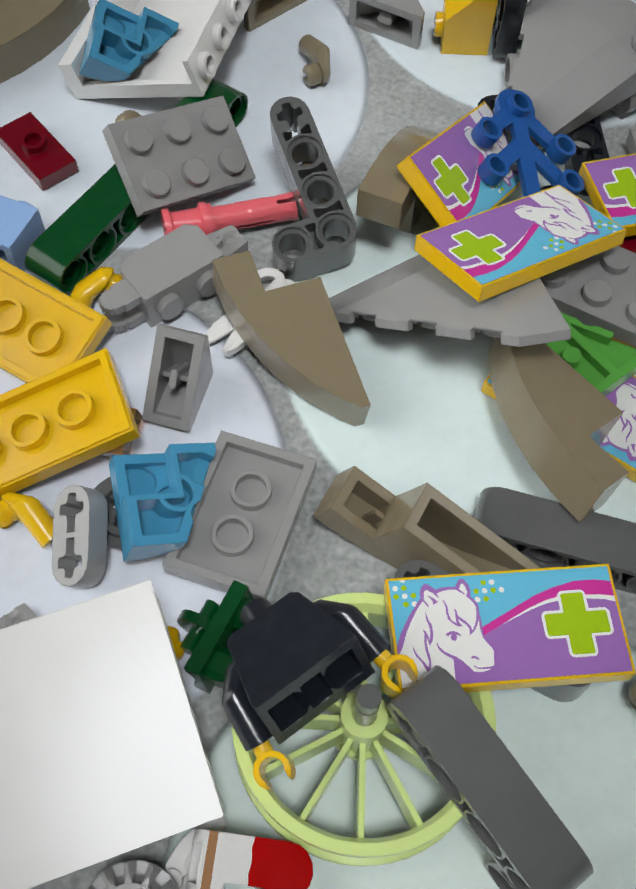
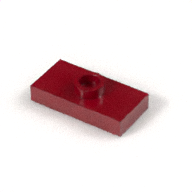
(37, 151)

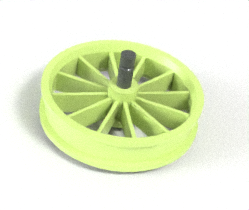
(360, 733)

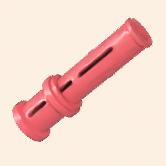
(239, 214)

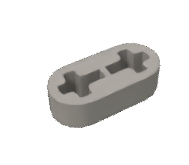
(79, 537)

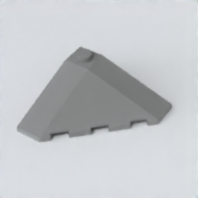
(575, 60)
(424, 295)

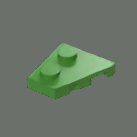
(596, 355)

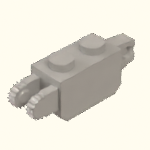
(167, 276)

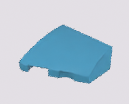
(122, 41)
(158, 497)

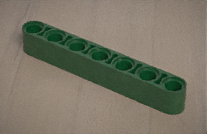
(102, 217)

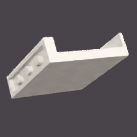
(179, 66)
(95, 738)

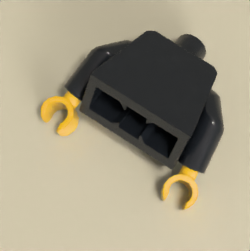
(295, 665)

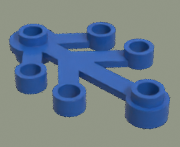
(517, 115)

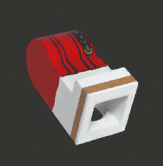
(247, 862)

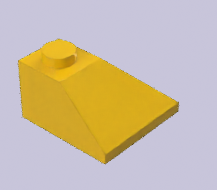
(465, 26)

